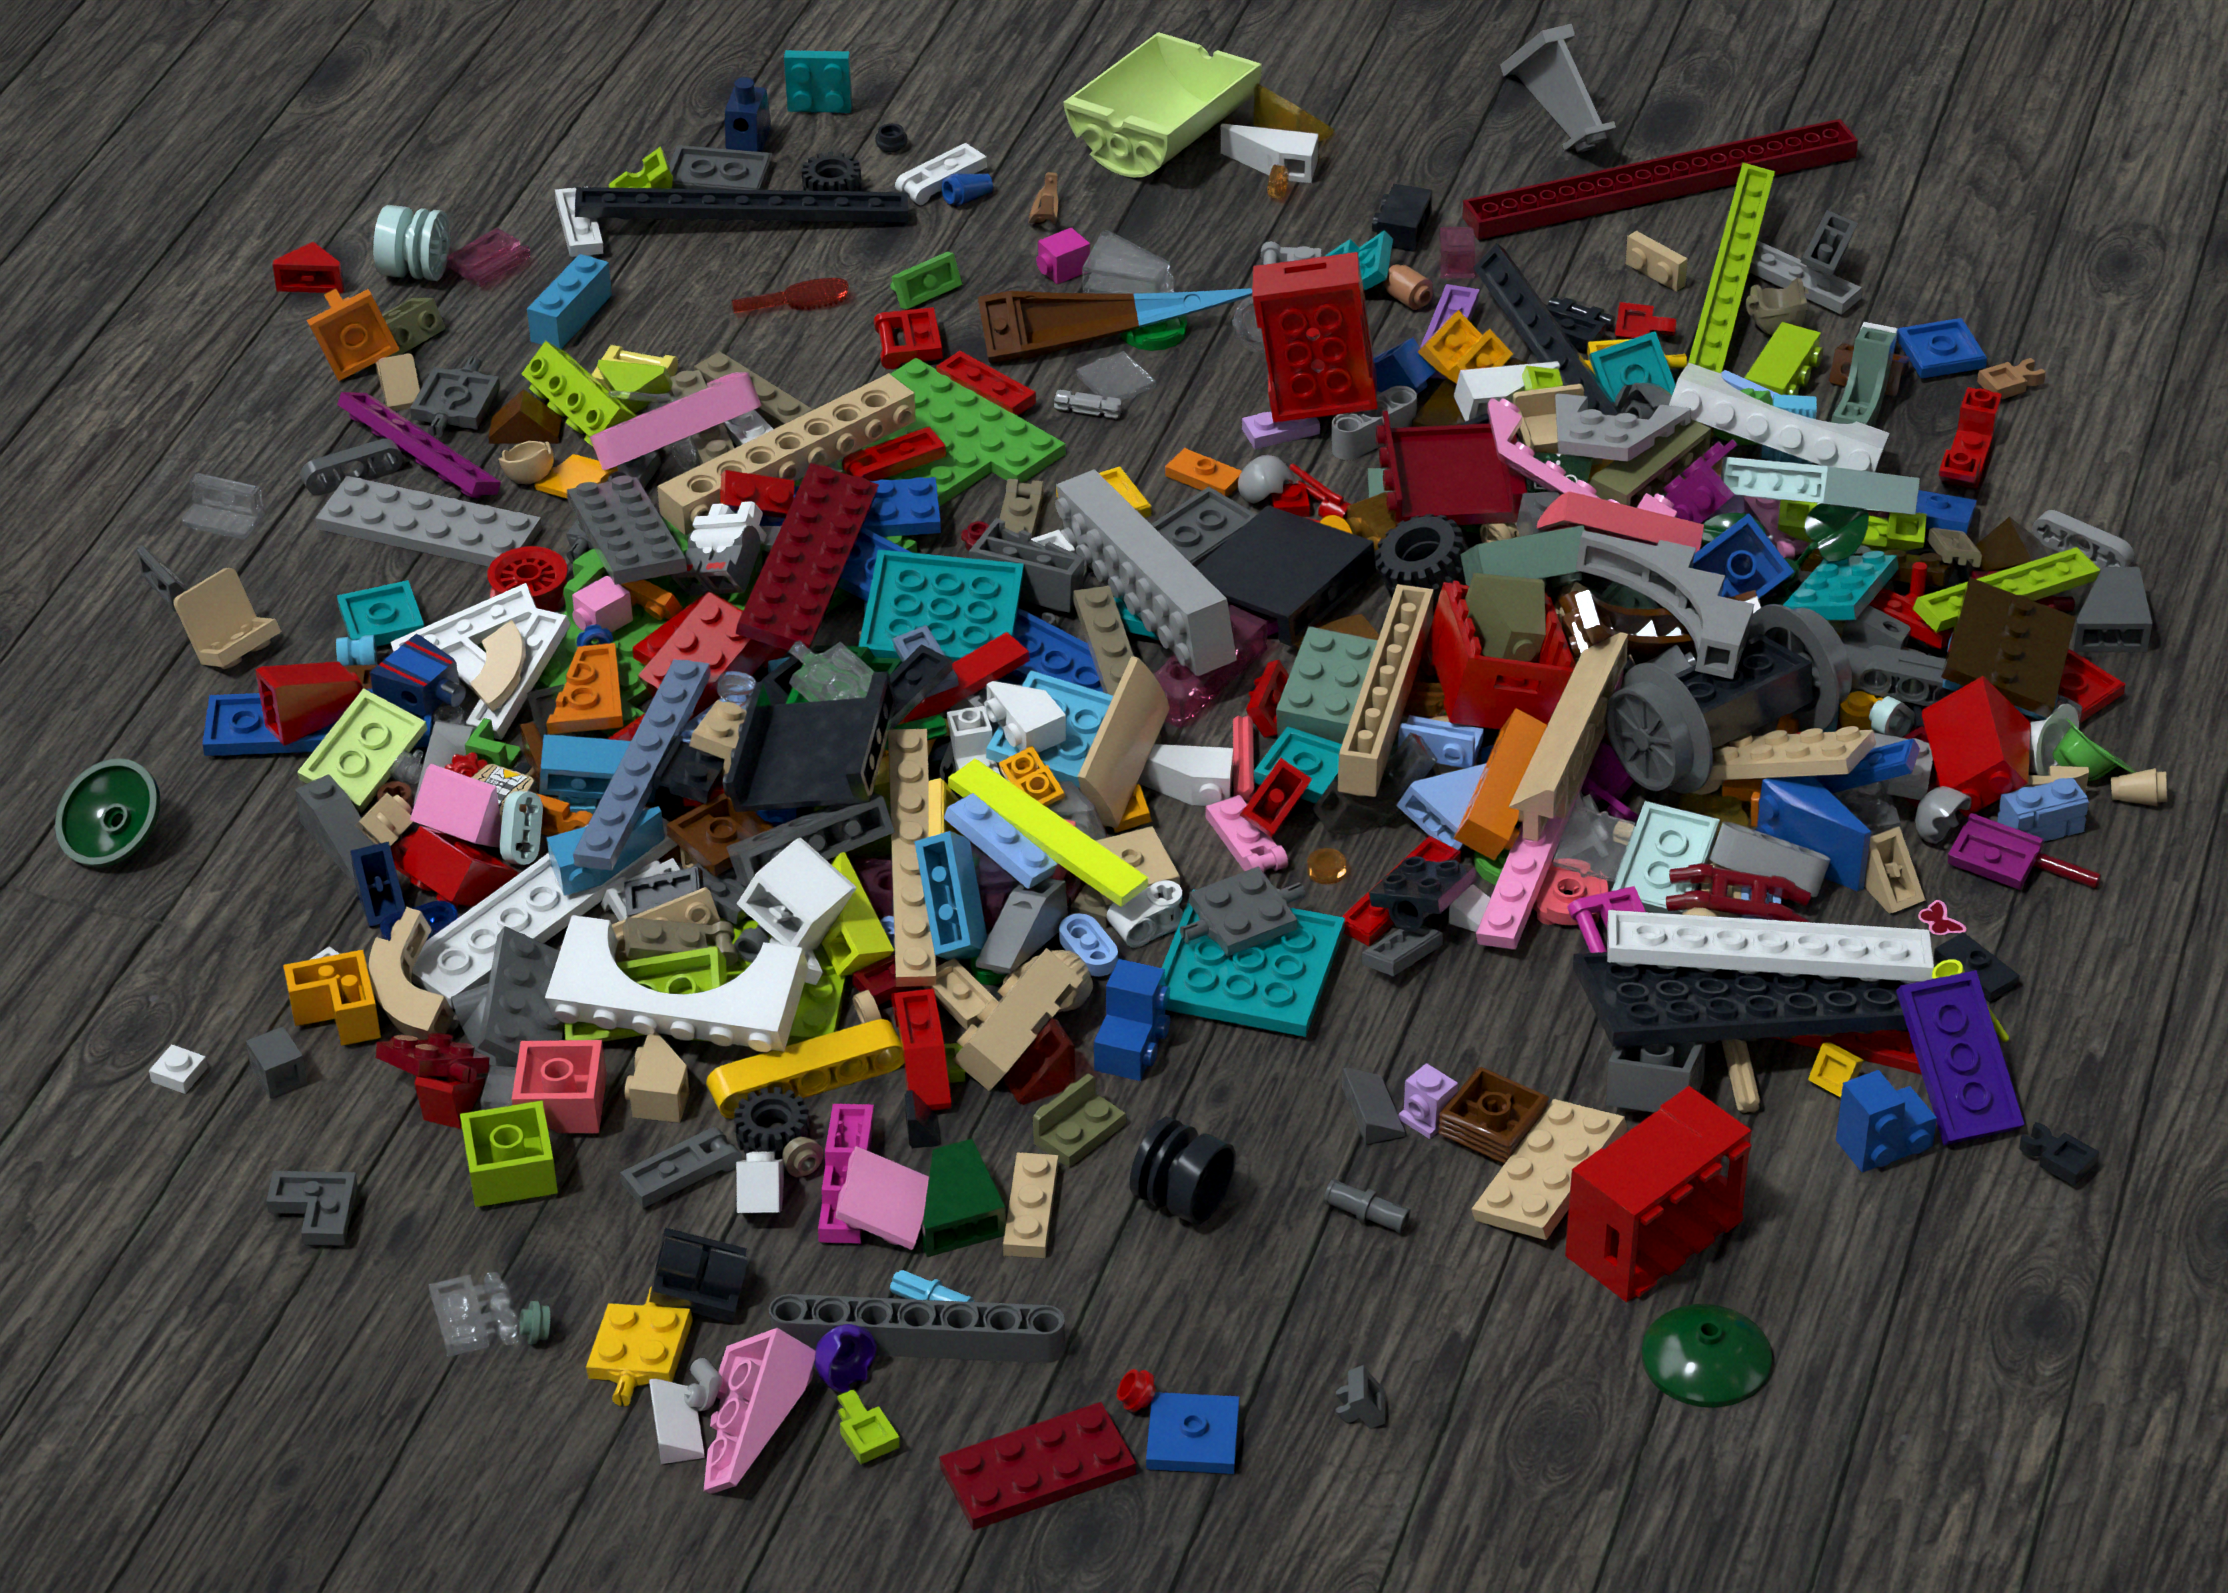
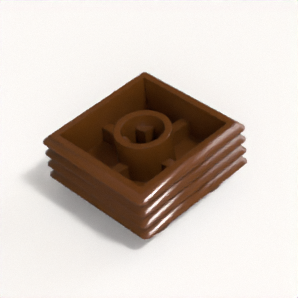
(1491, 1114)

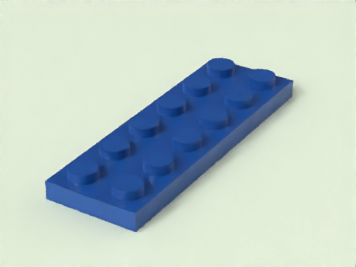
(898, 508)
(238, 727)

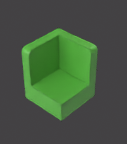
(488, 749)

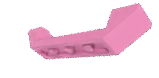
(1504, 425)

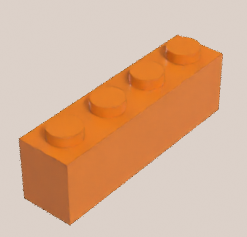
(1488, 820)

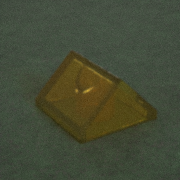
(1278, 113)

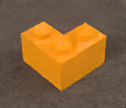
(337, 990)

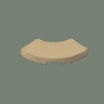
(502, 667)

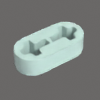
(521, 827)

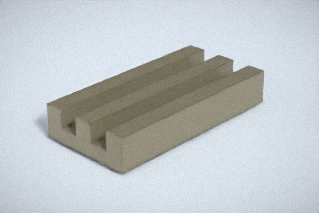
(1959, 548)

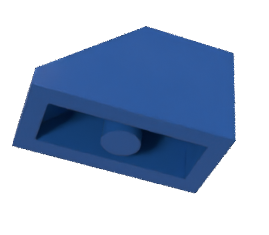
(1402, 367)

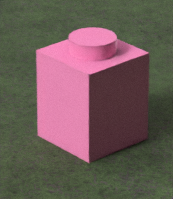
(602, 605)

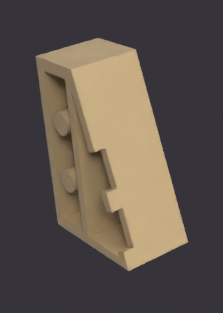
(1015, 1019)

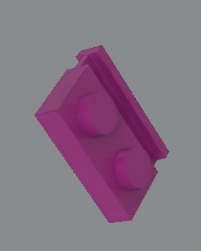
(1995, 851)

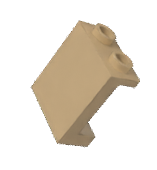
(1539, 417)

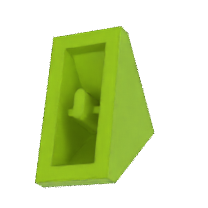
(635, 378)

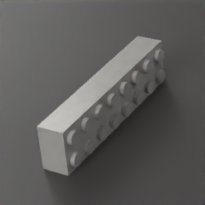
(1146, 573)

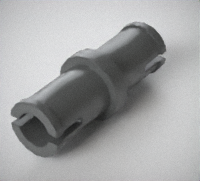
(1366, 1205)

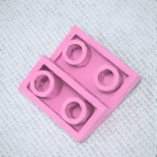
(883, 1198)

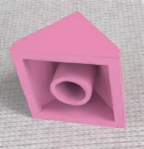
(458, 806)

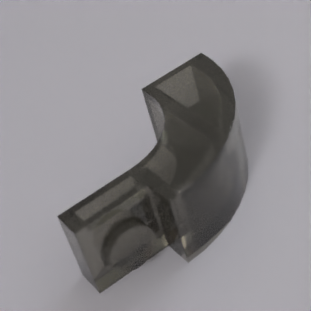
(1355, 814)

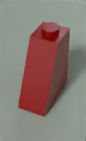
(304, 697)

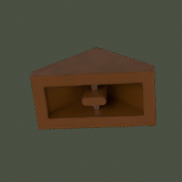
(525, 420)

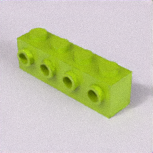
(574, 392)

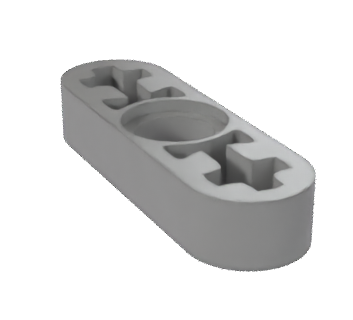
(2060, 533)

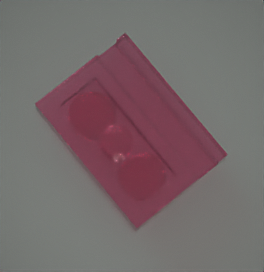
(488, 256)

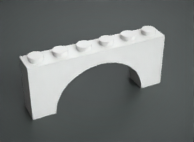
(1818, 441)
(747, 1011)

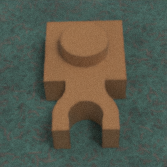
(2010, 379)

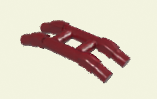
(1720, 902)

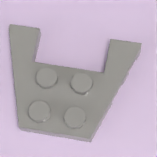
(1607, 436)

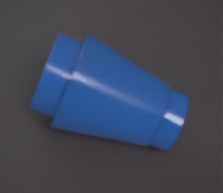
(963, 188)

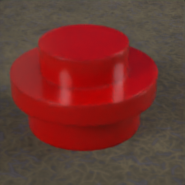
(1136, 1390)

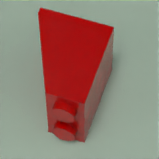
(1978, 743)

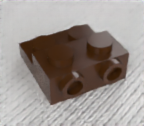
(713, 827)

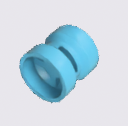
(356, 651)

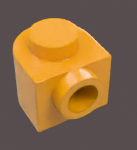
(1856, 710)

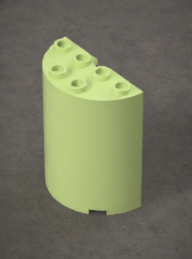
(1158, 102)

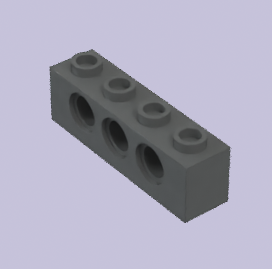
(826, 830)

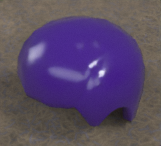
(844, 1356)

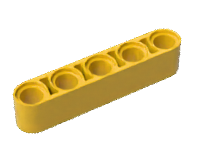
(810, 1065)

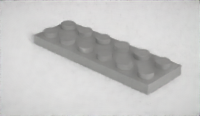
(425, 521)

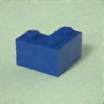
(1132, 1021)
(1882, 1123)

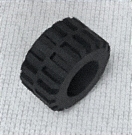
(1422, 554)

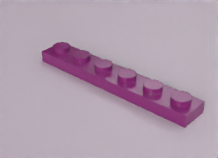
(414, 440)

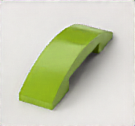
(1883, 534)

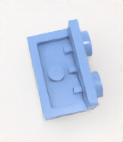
(1450, 742)

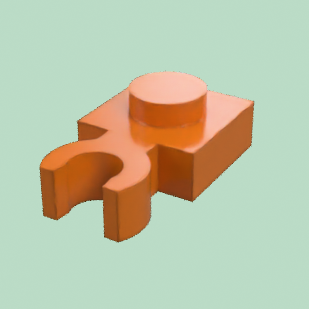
(558, 817)

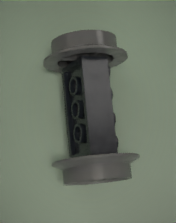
(1672, 722)

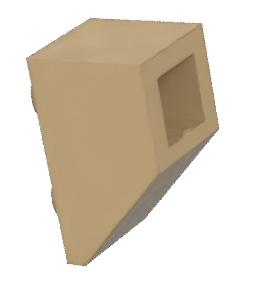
(659, 1082)

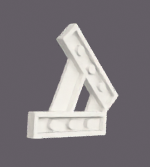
(464, 630)

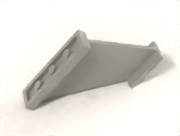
(1553, 79)

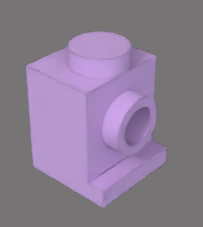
(1425, 1098)

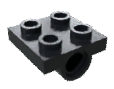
(1421, 889)
(698, 1274)

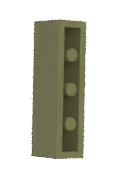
(1653, 468)

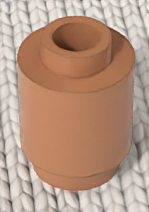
(1408, 286)

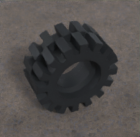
(832, 173)
(770, 1108)

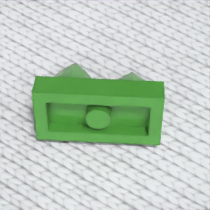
(926, 280)

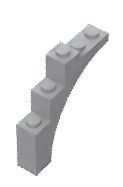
(1692, 595)

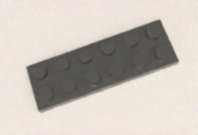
(626, 530)

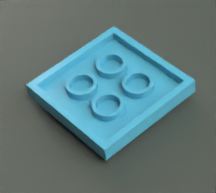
(1084, 715)

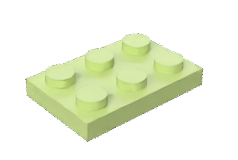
(364, 747)

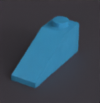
(572, 879)

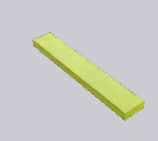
(1051, 833)

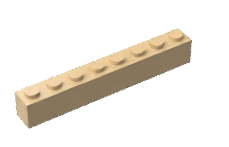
(1385, 691)

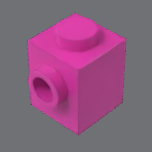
(1062, 255)

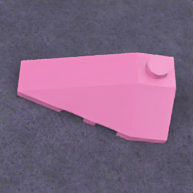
(757, 1392)

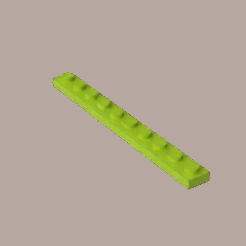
(1731, 268)

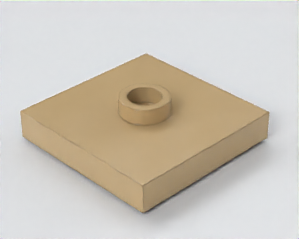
(1143, 852)

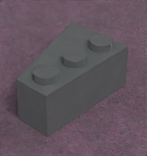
(1048, 571)

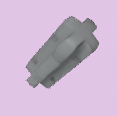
(1088, 404)

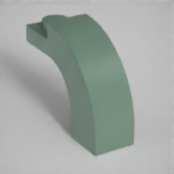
(1867, 378)

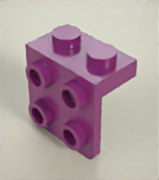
(1702, 489)

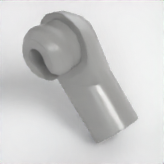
(709, 1381)

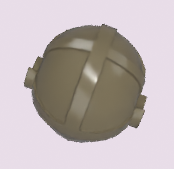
(1775, 306)

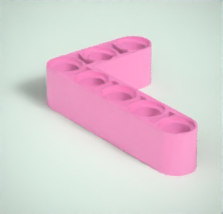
(718, 403)

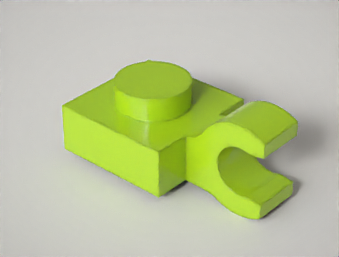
(865, 1431)

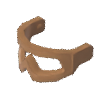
(1049, 201)

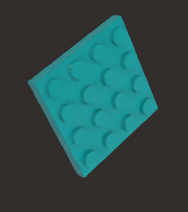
(956, 597)
(1261, 986)

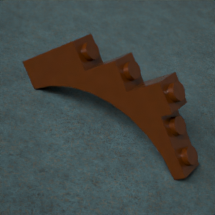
(1647, 629)

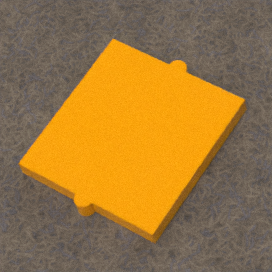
(572, 473)

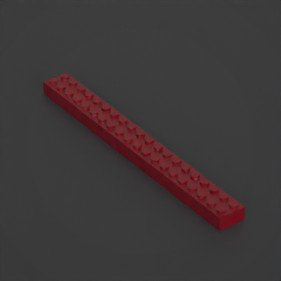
(1656, 179)

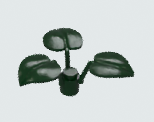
(1833, 528)

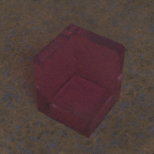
(1456, 252)

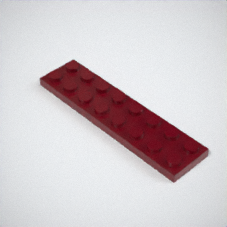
(807, 558)

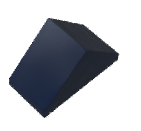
(376, 882)

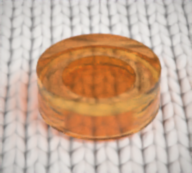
(1278, 181)
(1326, 866)

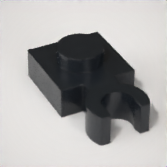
(2060, 1156)

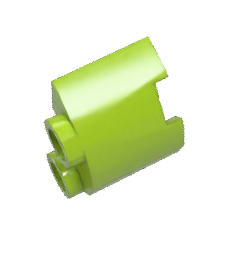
(654, 174)

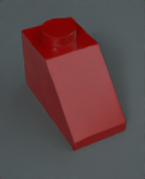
(1276, 797)

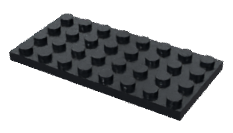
(1694, 1005)

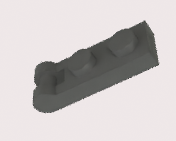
(680, 1166)

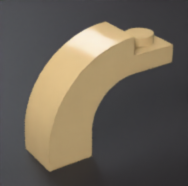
(390, 974)

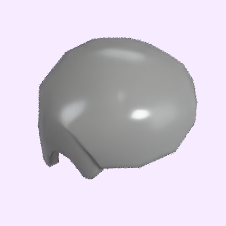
(1263, 477)
(1937, 812)

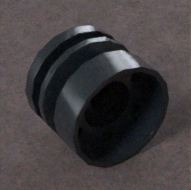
(1182, 1170)

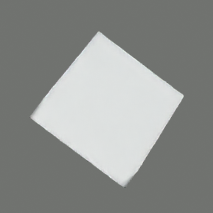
(1468, 908)

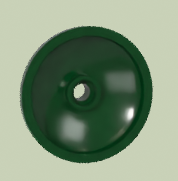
(107, 813)
(1706, 1355)

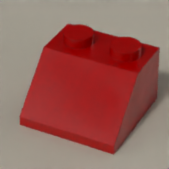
(454, 868)

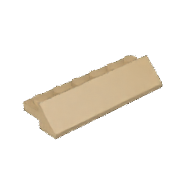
(1570, 737)

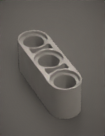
(1356, 431)
(1766, 855)

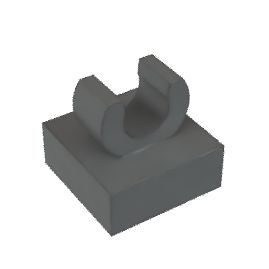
(1362, 1398)

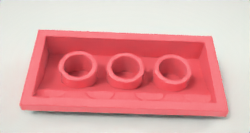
(1619, 521)

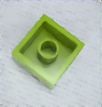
(508, 1153)

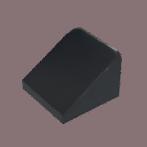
(920, 1122)

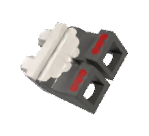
(722, 549)

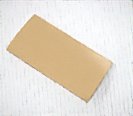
(1123, 742)

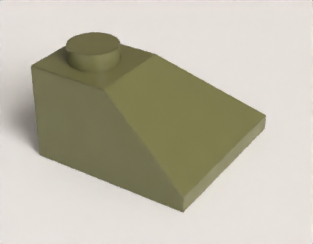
(1508, 615)

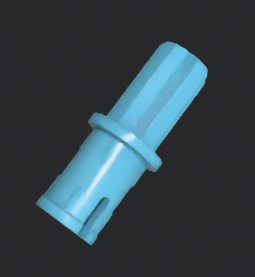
(918, 1288)

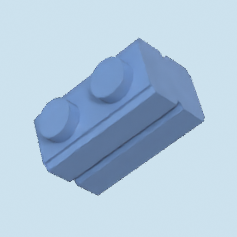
(2046, 809)

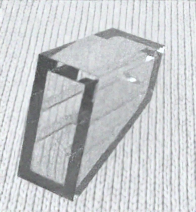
(1124, 268)

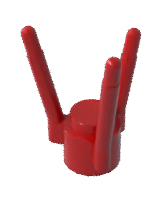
(1331, 502)

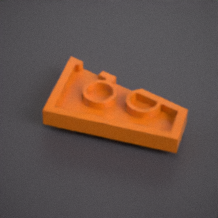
(590, 693)

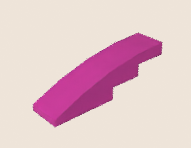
(848, 1127)

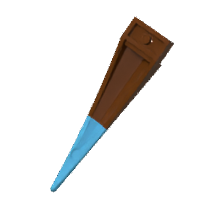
(1045, 322)

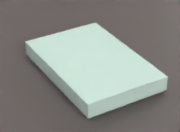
(1660, 842)

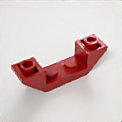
(1973, 439)
(922, 1046)

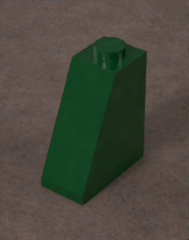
(960, 1201)

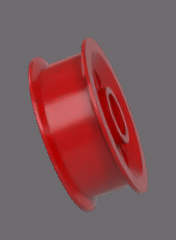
(537, 567)

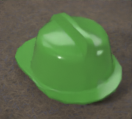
(2079, 751)

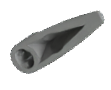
(444, 743)

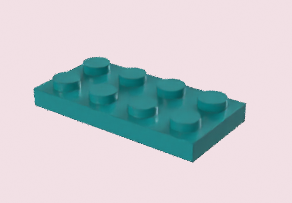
(1844, 587)

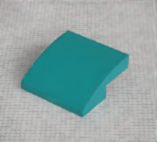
(1373, 258)

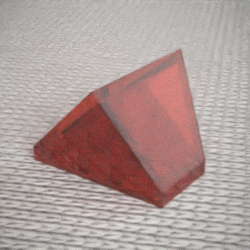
(1044, 1066)

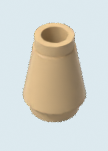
(2140, 787)

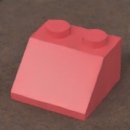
(567, 1079)

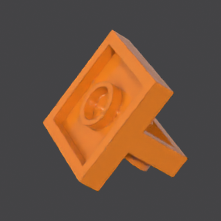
(352, 333)

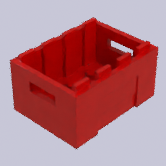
(1323, 296)
(1486, 688)
(1657, 1194)

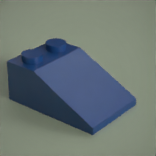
(1811, 817)

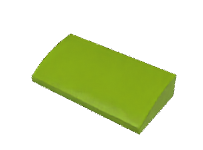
(669, 973)

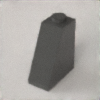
(2114, 614)

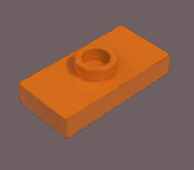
(1202, 472)

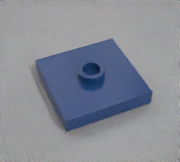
(1941, 348)
(1946, 511)
(1192, 1433)

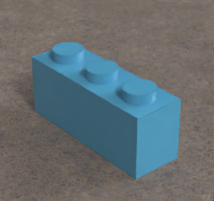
(569, 301)
(580, 766)
(951, 896)

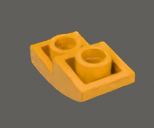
(1032, 776)

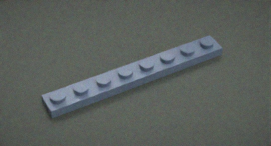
(635, 775)

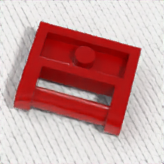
(919, 334)

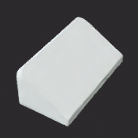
(675, 1423)

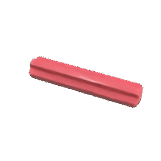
(1243, 757)

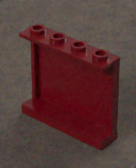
(1447, 474)

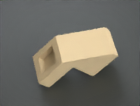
(386, 819)

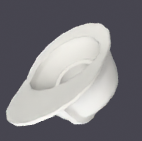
(2046, 736)

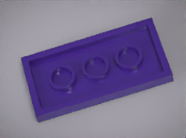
(1960, 1057)

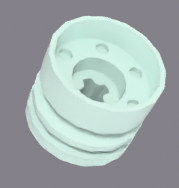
(411, 242)

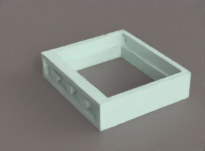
(1820, 485)

